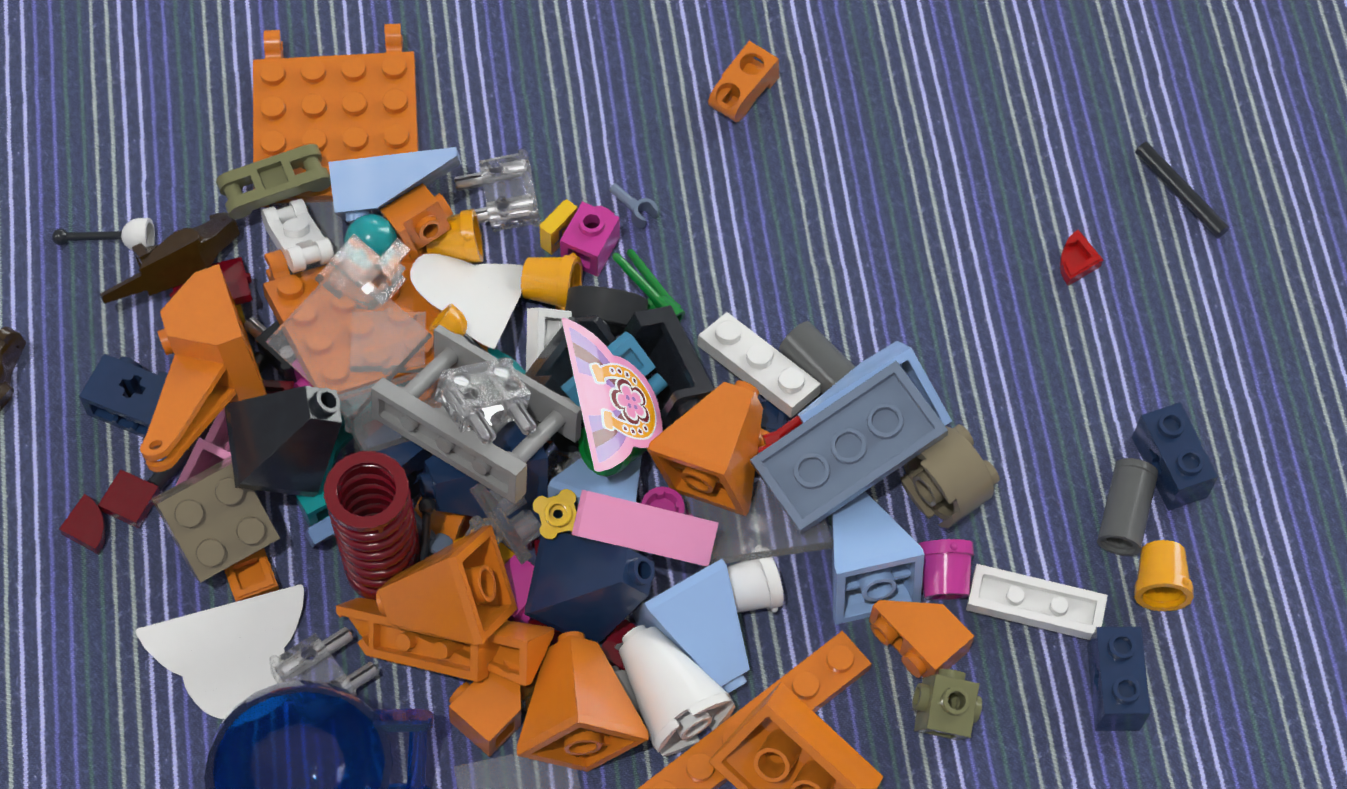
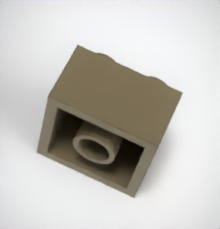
(214, 520)

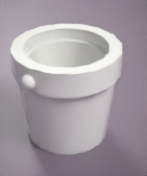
(756, 585)

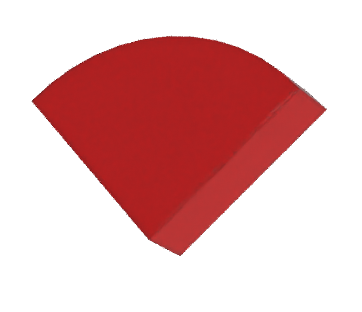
(1078, 258)

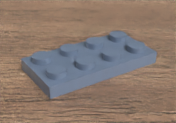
(848, 447)

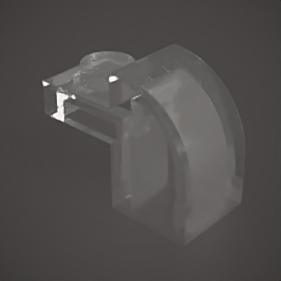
(381, 270)

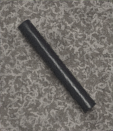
(1182, 189)

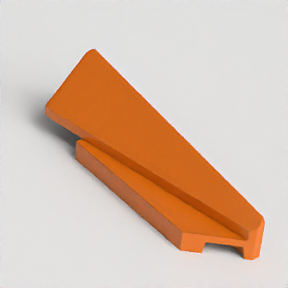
(510, 651)

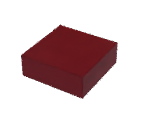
(129, 498)

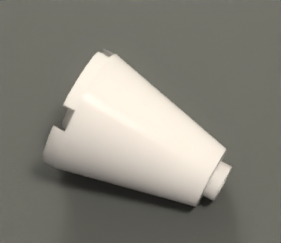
(671, 690)

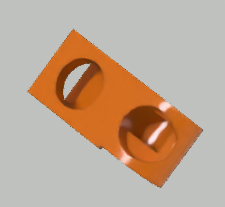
(744, 82)

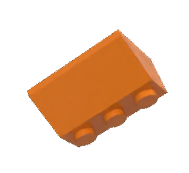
(791, 748)

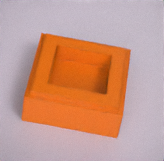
(251, 576)

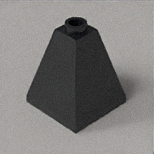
(283, 439)

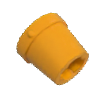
(462, 240)
(551, 278)
(1163, 577)

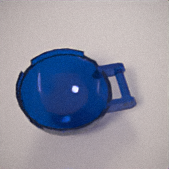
(314, 739)

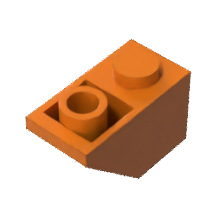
(922, 633)
(487, 711)

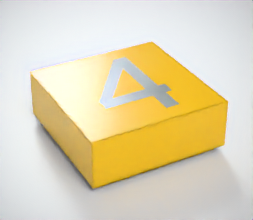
(555, 225)

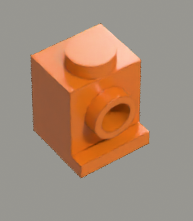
(418, 218)

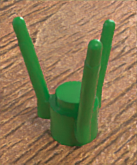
(654, 290)

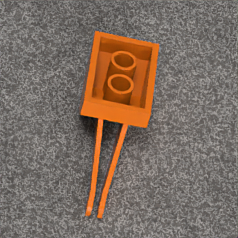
(208, 369)

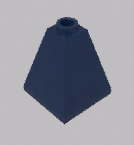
(451, 486)
(586, 585)

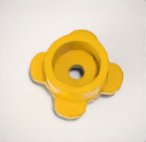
(547, 506)

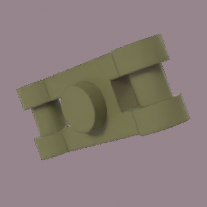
(273, 180)

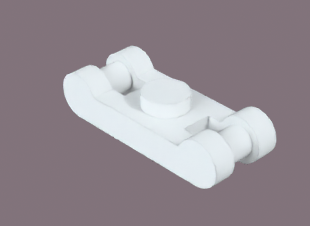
(297, 235)

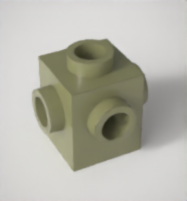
(946, 705)

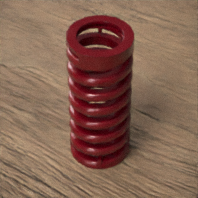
(372, 519)

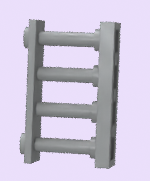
(436, 432)

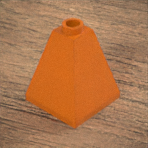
(712, 446)
(454, 592)
(579, 709)

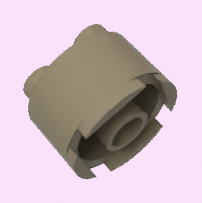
(950, 478)

